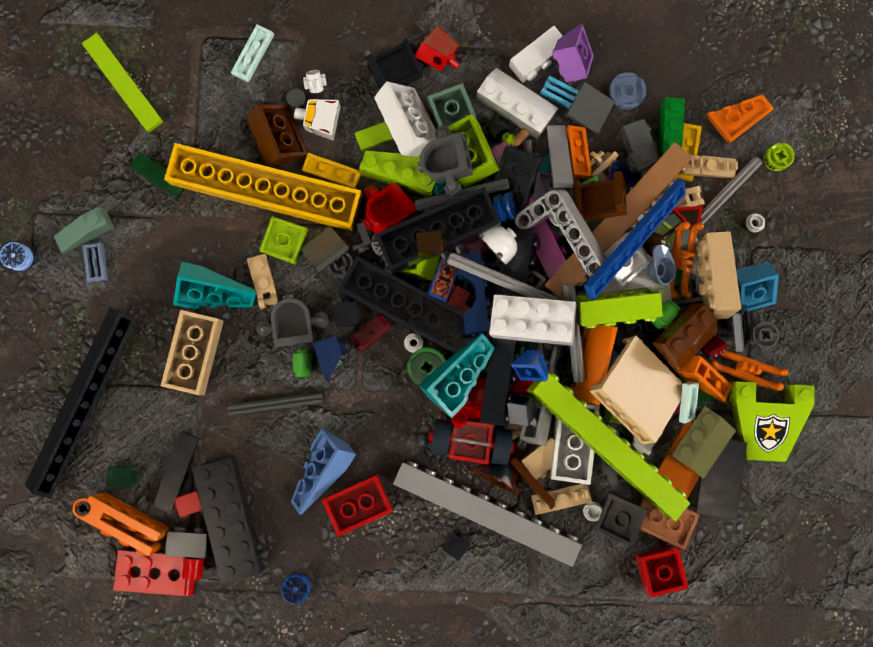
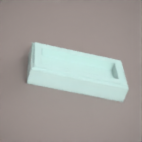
(688, 402)

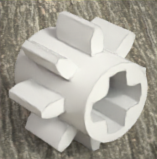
(314, 81)

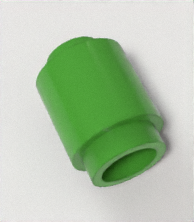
(670, 312)
(302, 363)

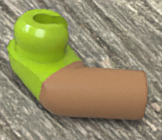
(517, 139)

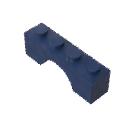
(476, 318)

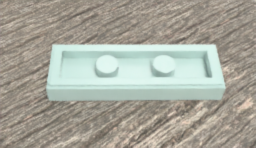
(252, 53)

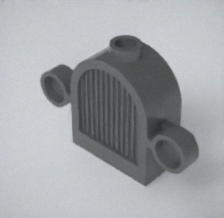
(446, 160)
(292, 323)

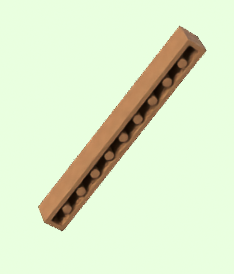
(613, 228)

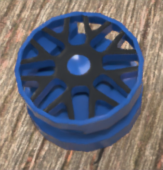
(505, 206)
(296, 588)

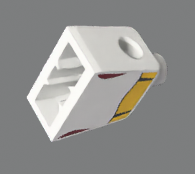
(320, 117)

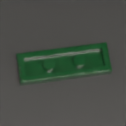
(154, 173)

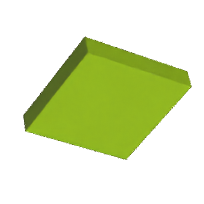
(283, 240)

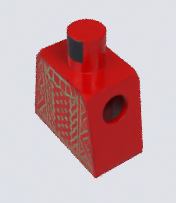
(439, 50)

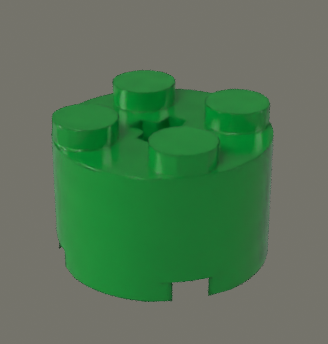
(417, 361)

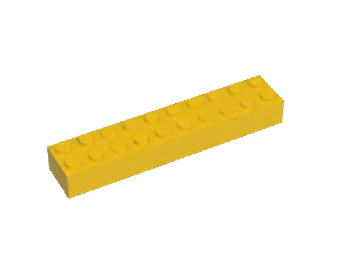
(263, 187)

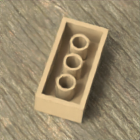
(718, 274)
(192, 353)

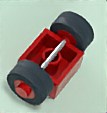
(472, 442)

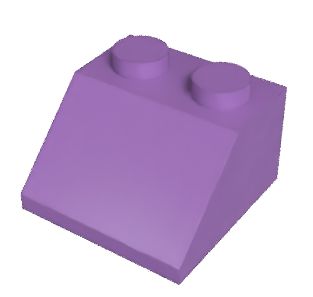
(573, 54)

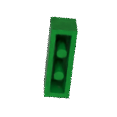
(670, 124)

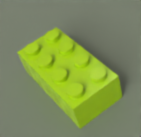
(619, 307)

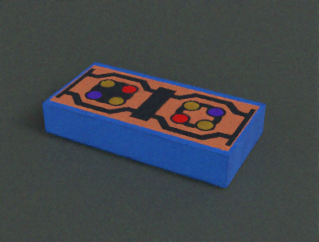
(442, 280)

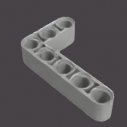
(568, 227)

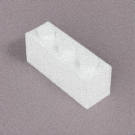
(535, 56)

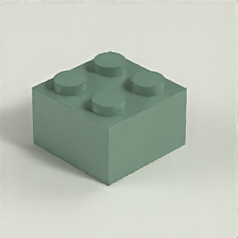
(450, 106)

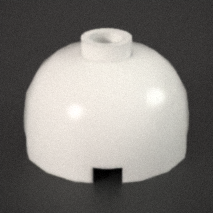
(501, 242)

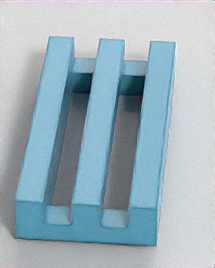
(565, 87)

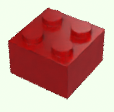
(661, 571)

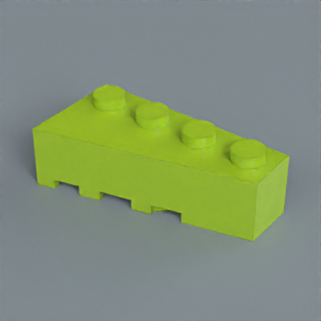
(399, 169)

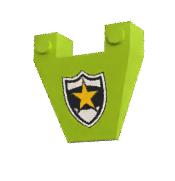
(770, 427)

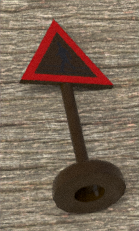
(685, 214)

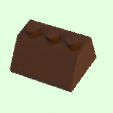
(276, 134)
(687, 335)

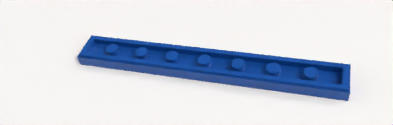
(635, 239)

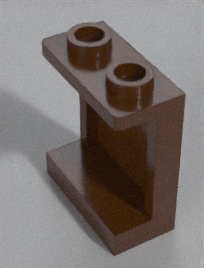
(601, 198)

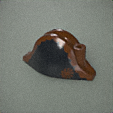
(499, 475)

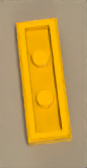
(691, 140)
(331, 171)

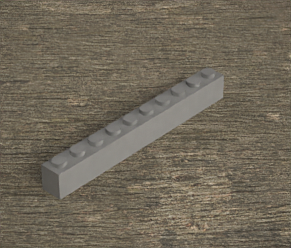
(488, 514)

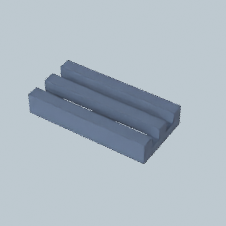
(104, 276)

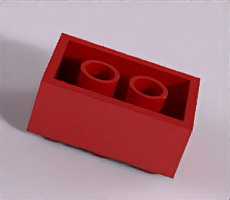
(357, 505)

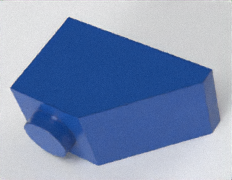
(531, 366)

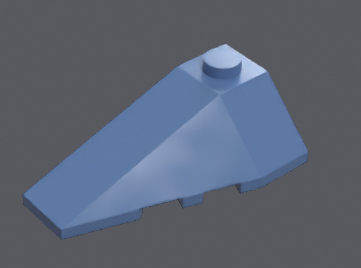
(327, 463)

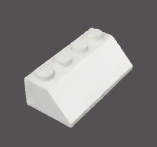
(516, 102)
(405, 118)

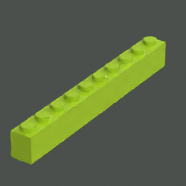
(609, 446)

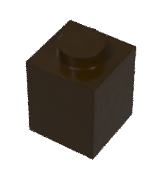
(430, 243)

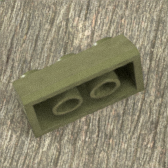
(703, 442)

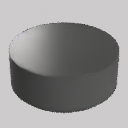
(296, 98)

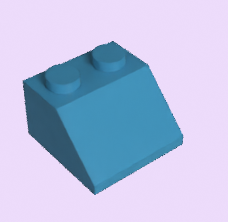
(757, 285)

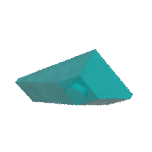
(204, 287)
(454, 379)

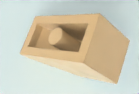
(539, 459)

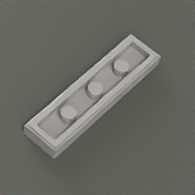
(559, 156)

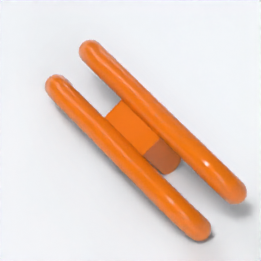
(684, 258)
(747, 368)

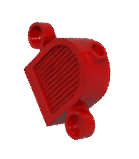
(387, 207)
(473, 406)

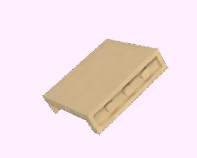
(640, 391)

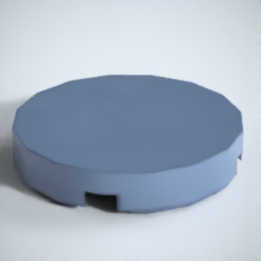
(627, 91)

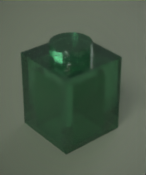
(122, 476)

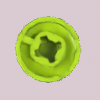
(779, 156)

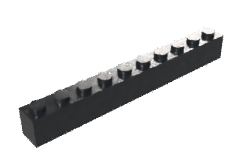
(500, 374)
(79, 403)

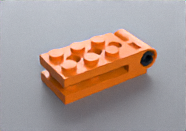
(122, 522)

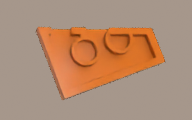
(738, 118)

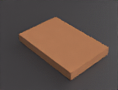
(673, 532)

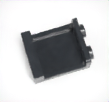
(396, 65)

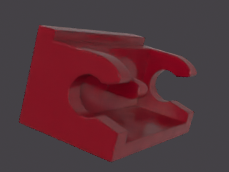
(371, 332)

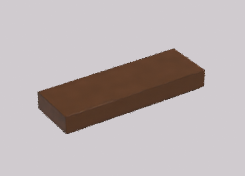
(533, 483)

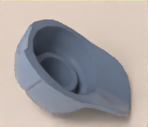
(662, 268)

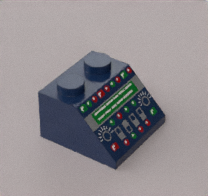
(330, 356)

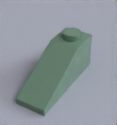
(84, 229)

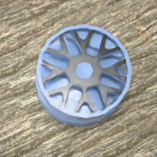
(16, 256)

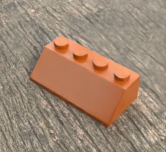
(596, 358)

